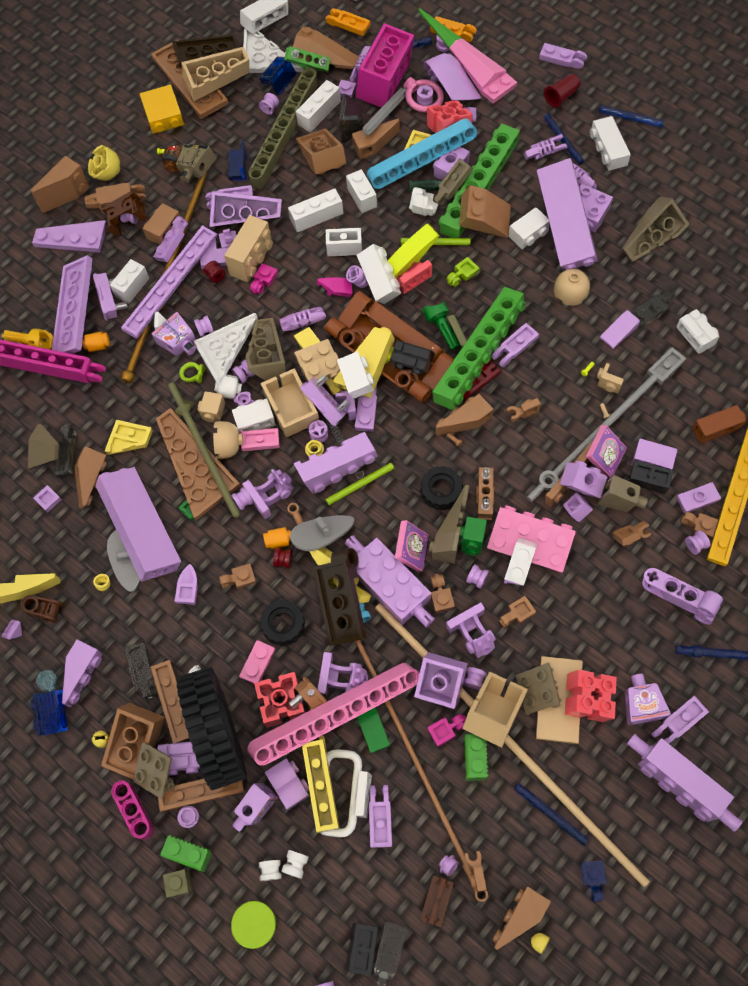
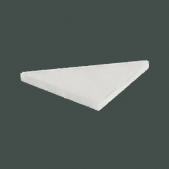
(262, 52)
(223, 346)

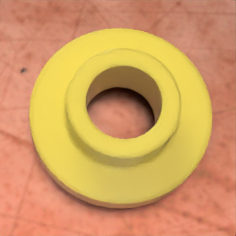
(314, 444)

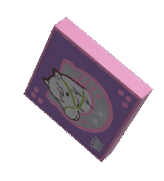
(606, 451)
(411, 546)

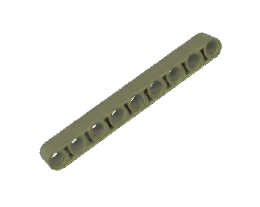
(282, 129)

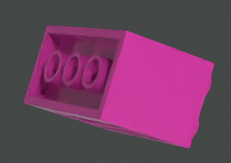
(384, 65)

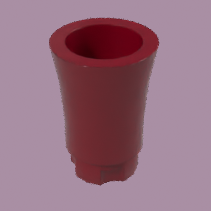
(561, 90)

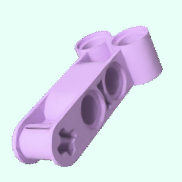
(704, 605)

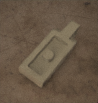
(452, 181)

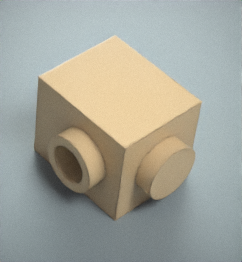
(211, 406)

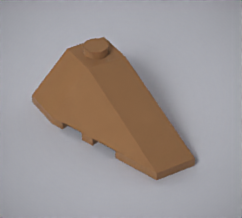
(317, 43)

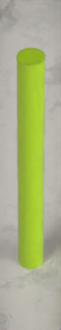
(446, 241)
(360, 483)

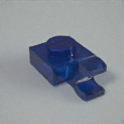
(594, 876)

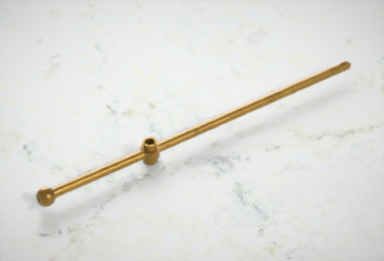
(127, 375)

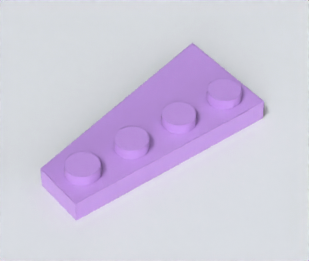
(75, 237)

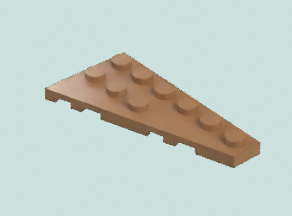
(191, 467)

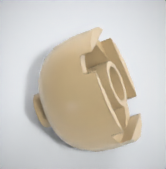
(572, 287)
(226, 439)

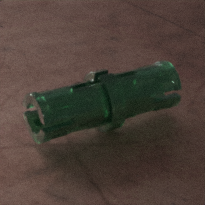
(425, 184)

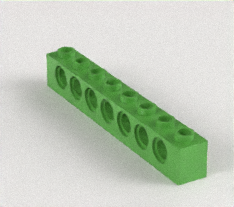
(482, 176)
(478, 348)

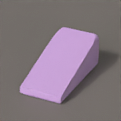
(620, 329)

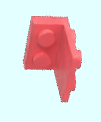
(415, 276)

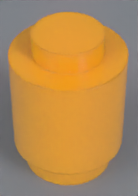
(96, 341)
(277, 538)

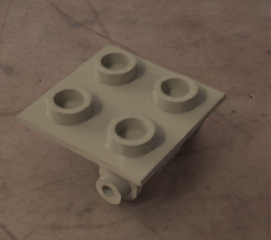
(541, 689)
(153, 771)

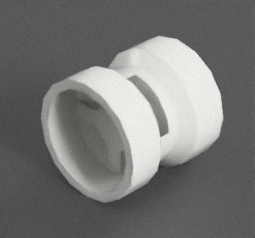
(294, 864)

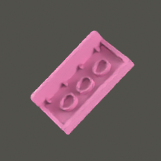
(551, 540)

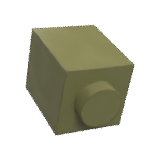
(178, 883)

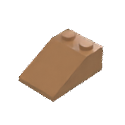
(321, 151)
(60, 185)
(484, 212)
(129, 730)

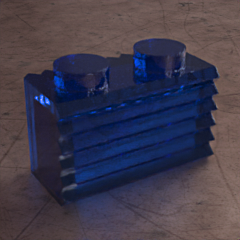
(49, 713)

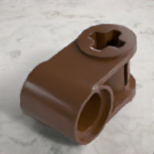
(45, 608)

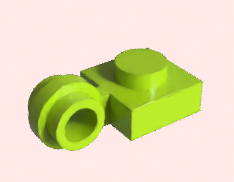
(464, 269)

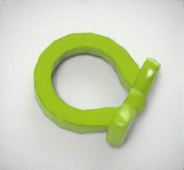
(198, 378)

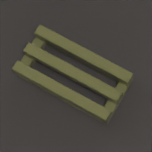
(457, 330)

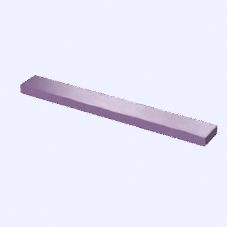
(169, 282)

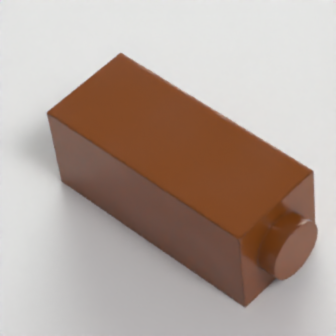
(719, 424)

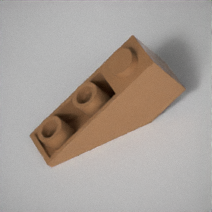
(370, 144)
(469, 416)
(86, 473)
(525, 915)

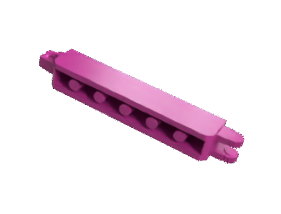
(49, 362)

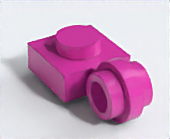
(264, 275)
(443, 732)

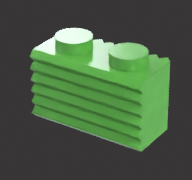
(475, 758)
(186, 853)

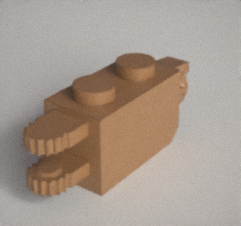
(107, 194)

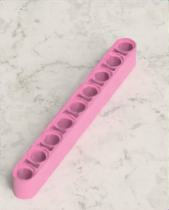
(326, 716)

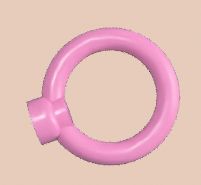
(412, 85)

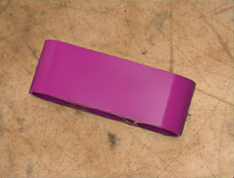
(140, 817)

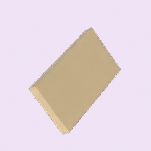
(552, 722)

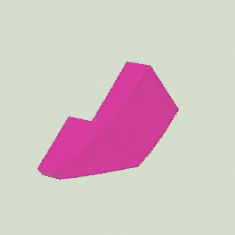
(336, 286)

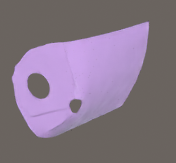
(452, 77)

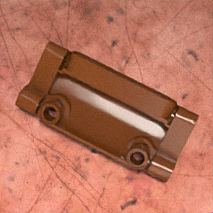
(362, 316)

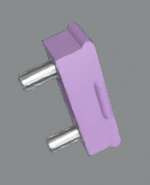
(105, 296)
(323, 400)

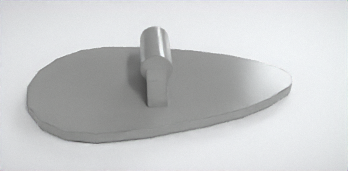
(320, 532)
(122, 563)

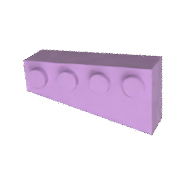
(235, 208)
(336, 462)

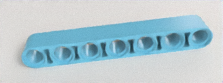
(421, 153)

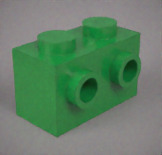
(472, 536)

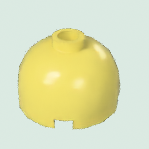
(104, 164)

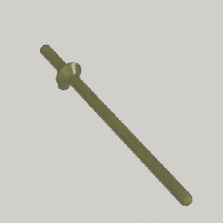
(183, 409)

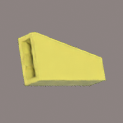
(376, 351)

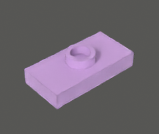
(698, 497)

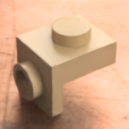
(608, 381)

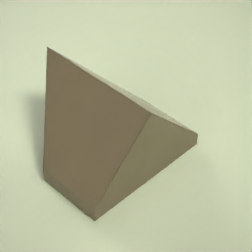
(41, 447)

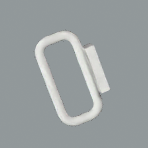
(359, 793)

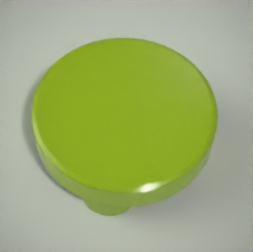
(253, 924)

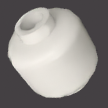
(229, 387)

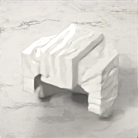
(422, 202)

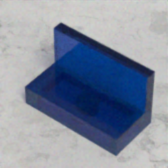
(278, 74)
(237, 163)

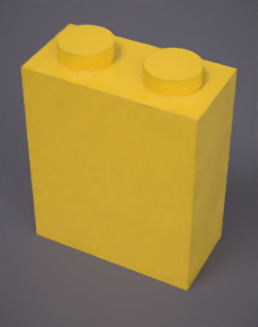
(161, 109)

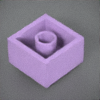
(441, 680)

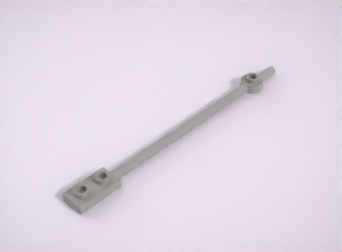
(658, 373)

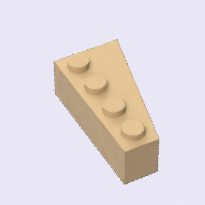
(214, 71)

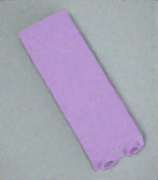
(567, 215)
(137, 523)

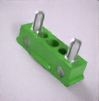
(292, 56)

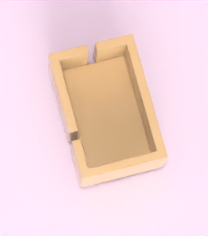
(248, 248)
(289, 403)
(492, 714)

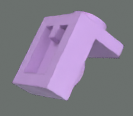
(351, 410)

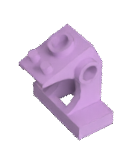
(276, 479)
(469, 621)
(330, 673)

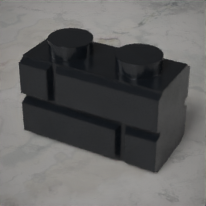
(412, 357)

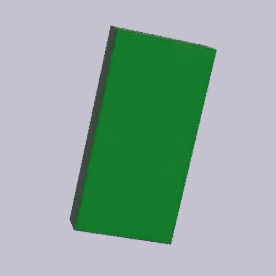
(373, 731)

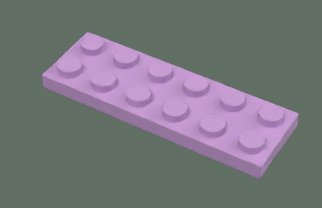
(72, 306)

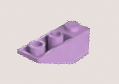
(78, 669)

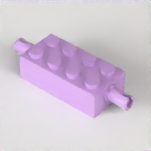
(391, 582)
(685, 781)

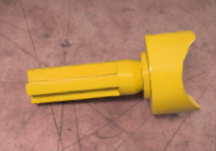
(34, 338)

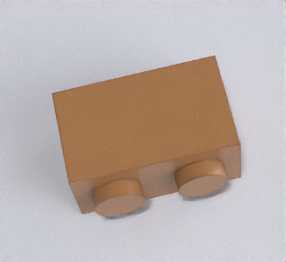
(160, 223)

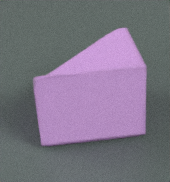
(577, 507)

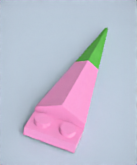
(485, 73)

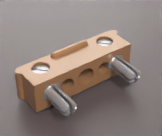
(485, 501)
(309, 693)

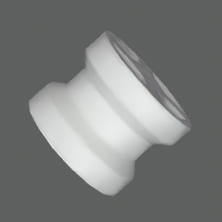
(270, 870)

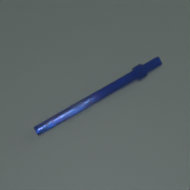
(698, 651)

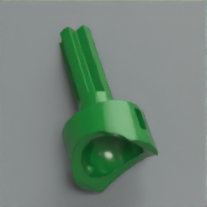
(437, 315)

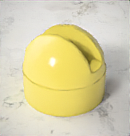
(103, 580)
(101, 743)
(539, 942)

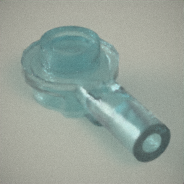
(46, 680)

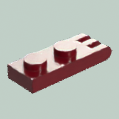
(487, 375)

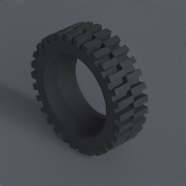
(210, 728)

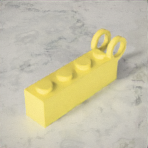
(320, 785)

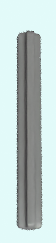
(386, 109)

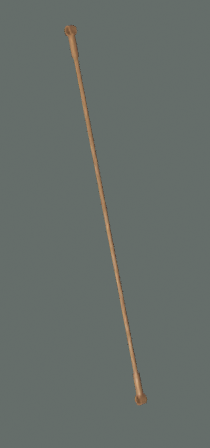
(468, 869)

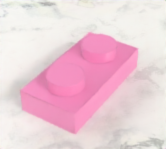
(260, 439)
(257, 662)

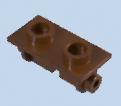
(437, 901)

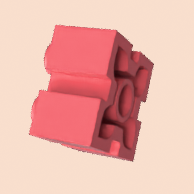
(443, 116)
(268, 694)
(590, 696)

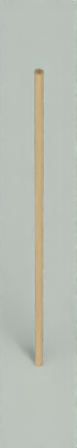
(575, 810)

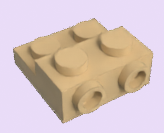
(318, 361)

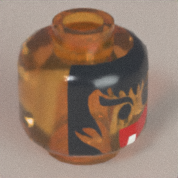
(170, 157)

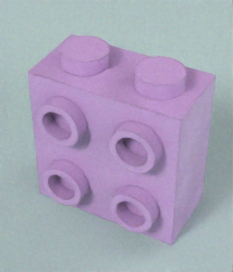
(595, 205)

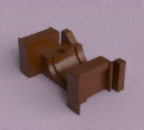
(125, 204)

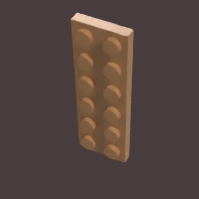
(167, 62)

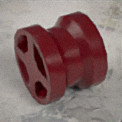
(214, 271)
(282, 558)

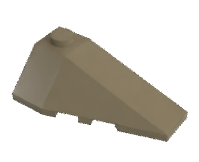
(658, 225)
(264, 351)
(447, 537)

